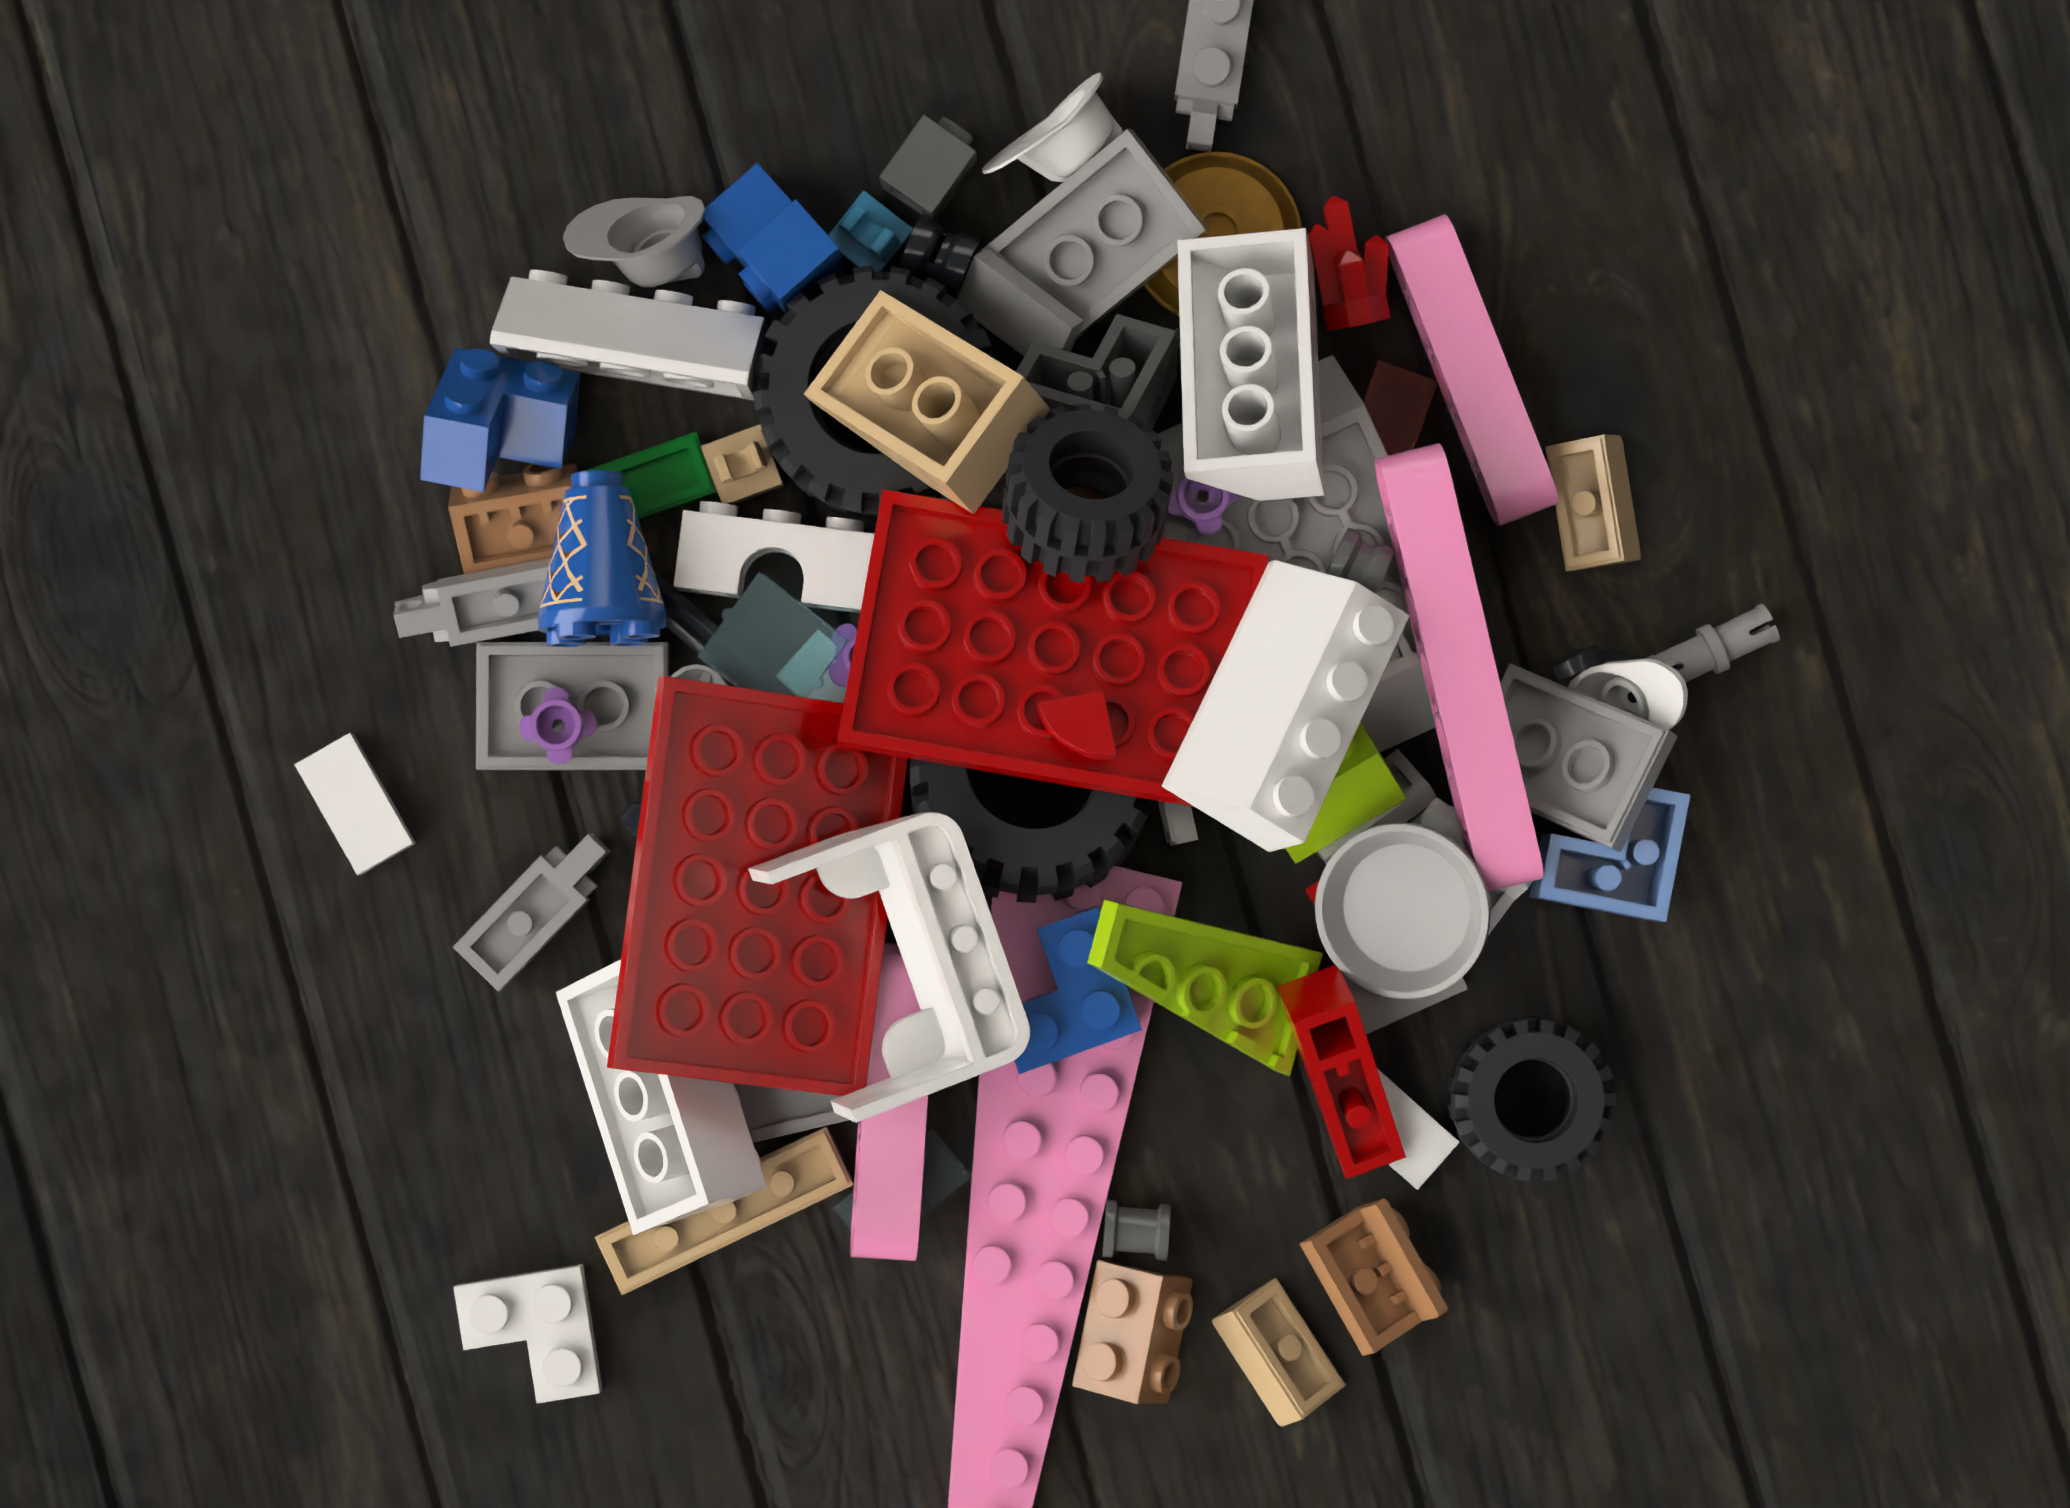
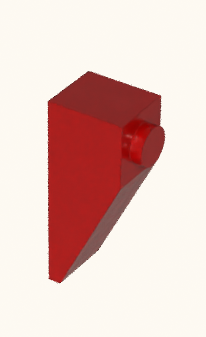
(1341, 1070)

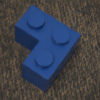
(771, 239)
(494, 410)
(1086, 1006)

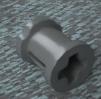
(1136, 1230)

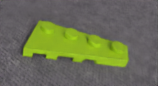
(1206, 976)

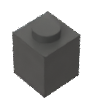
(930, 166)

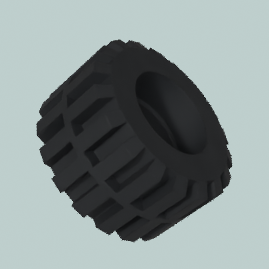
(1095, 453)
(1586, 1107)

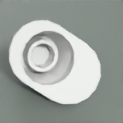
(1066, 137)

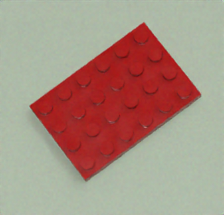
(972, 636)
(734, 970)

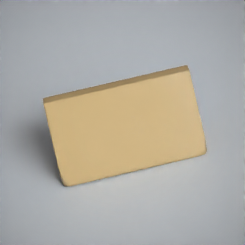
(1594, 502)
(1278, 1353)

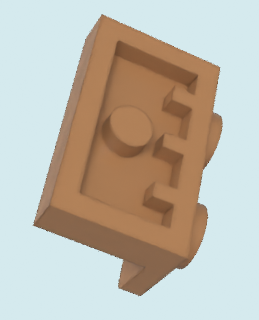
(511, 519)

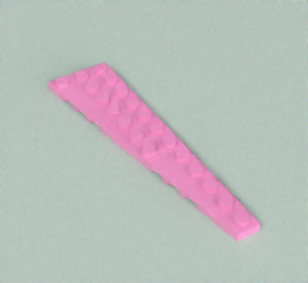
(1036, 1211)

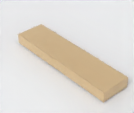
(794, 1180)

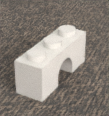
(721, 547)

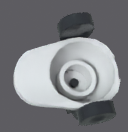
(1627, 682)

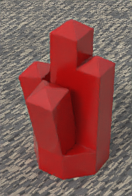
(1347, 284)

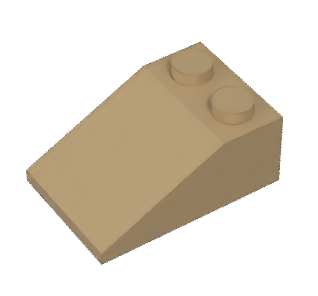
(927, 400)

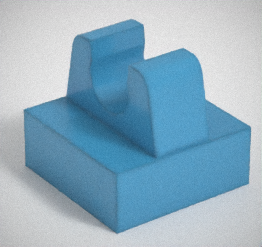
(870, 234)

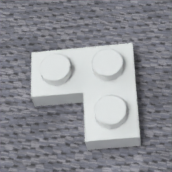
(547, 1311)

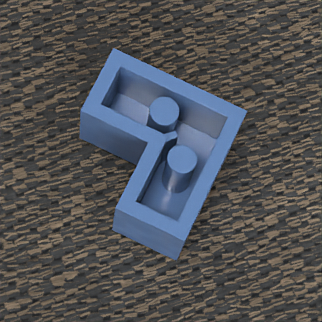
(1623, 883)

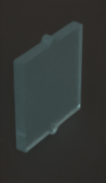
(772, 642)

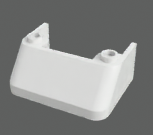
(948, 945)

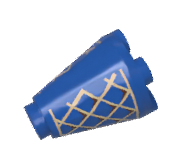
(600, 569)

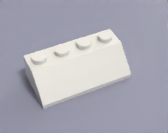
(631, 336)
(1250, 364)
(1285, 704)
(668, 1138)

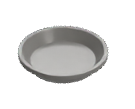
(1402, 910)

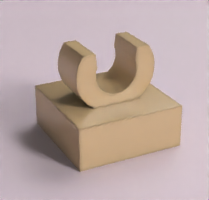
(742, 466)

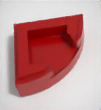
(1080, 724)

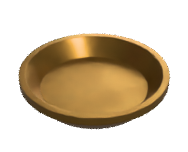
(1232, 199)

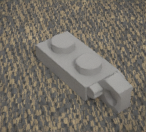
(1211, 66)
(476, 605)
(531, 912)

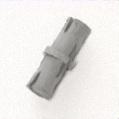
(1719, 645)

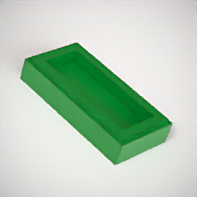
(665, 476)

